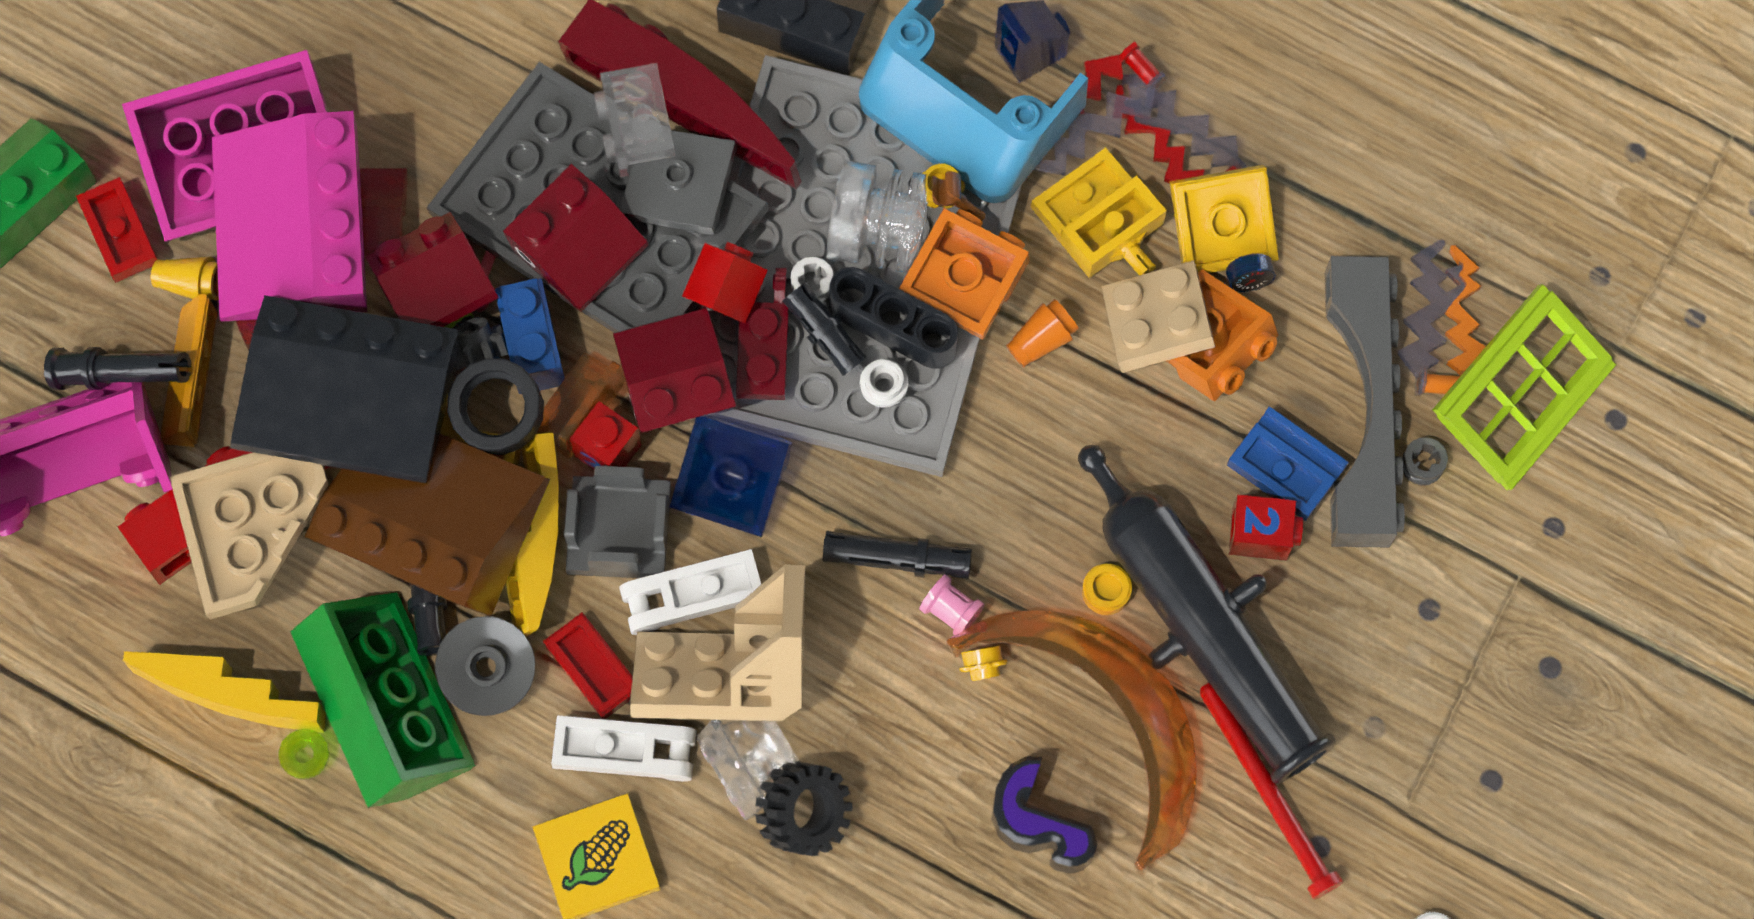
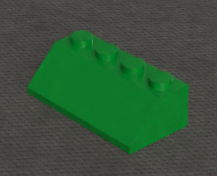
(36, 184)
(381, 698)

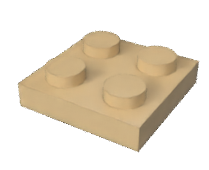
(1158, 316)

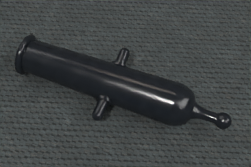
(1207, 621)

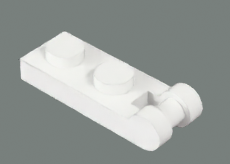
(690, 591)
(622, 748)

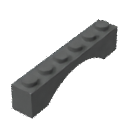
(1359, 309)

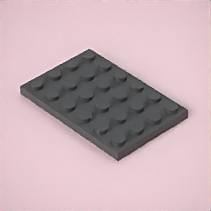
(527, 148)

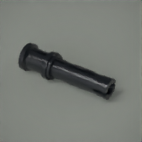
(98, 368)

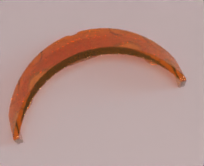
(1140, 693)

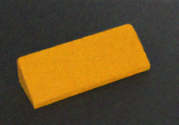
(186, 399)

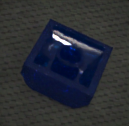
(731, 474)

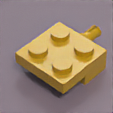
(1101, 215)

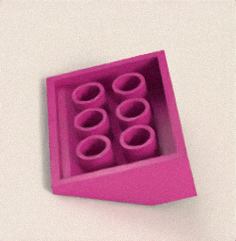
(178, 125)
(289, 214)

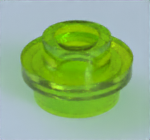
(301, 739)

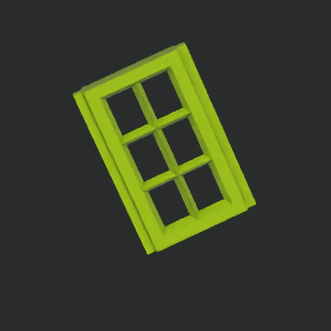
(1491, 361)

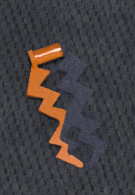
(1417, 355)

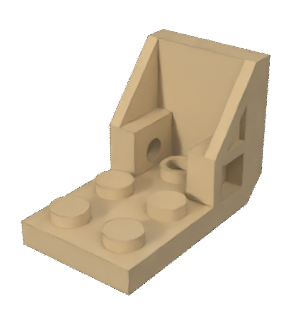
(729, 675)

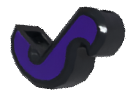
(1036, 829)

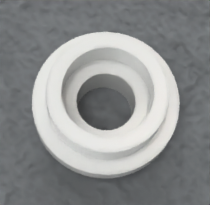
(884, 369)

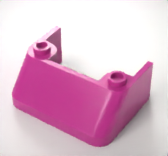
(77, 446)

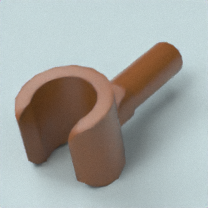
(948, 193)

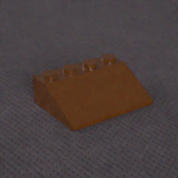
(440, 535)

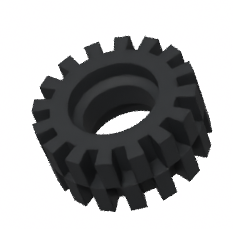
(826, 813)

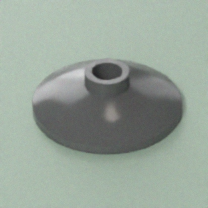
(463, 650)

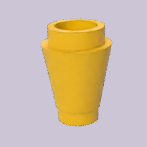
(187, 276)

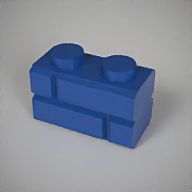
(530, 331)

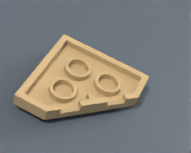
(244, 523)

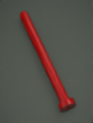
(1321, 879)

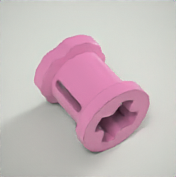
(951, 605)

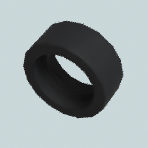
(471, 378)

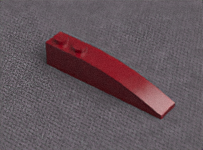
(694, 97)

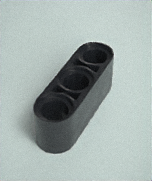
(881, 298)

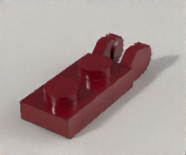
(764, 347)

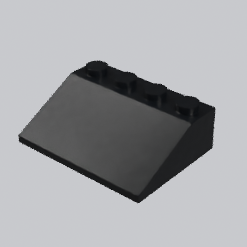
(345, 389)

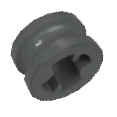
(1436, 470)

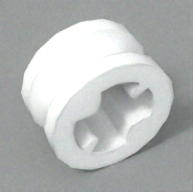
(816, 265)

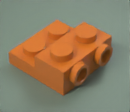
(966, 270)
(1240, 337)

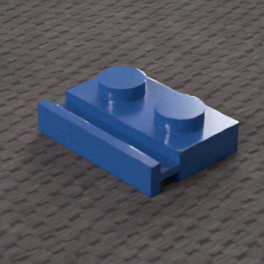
(1287, 462)

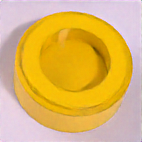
(1106, 589)

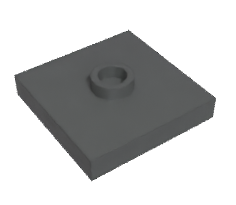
(682, 189)

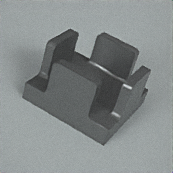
(617, 524)

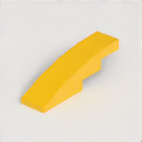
(533, 567)
(211, 685)

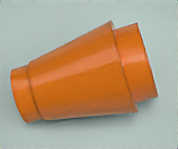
(1042, 333)

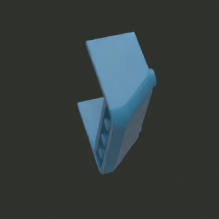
(951, 126)

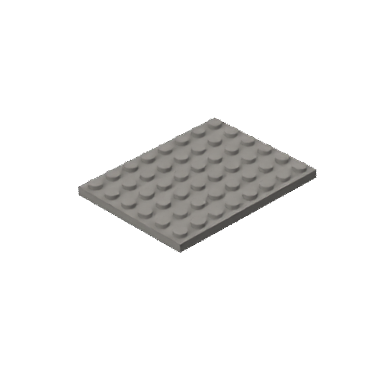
(820, 126)

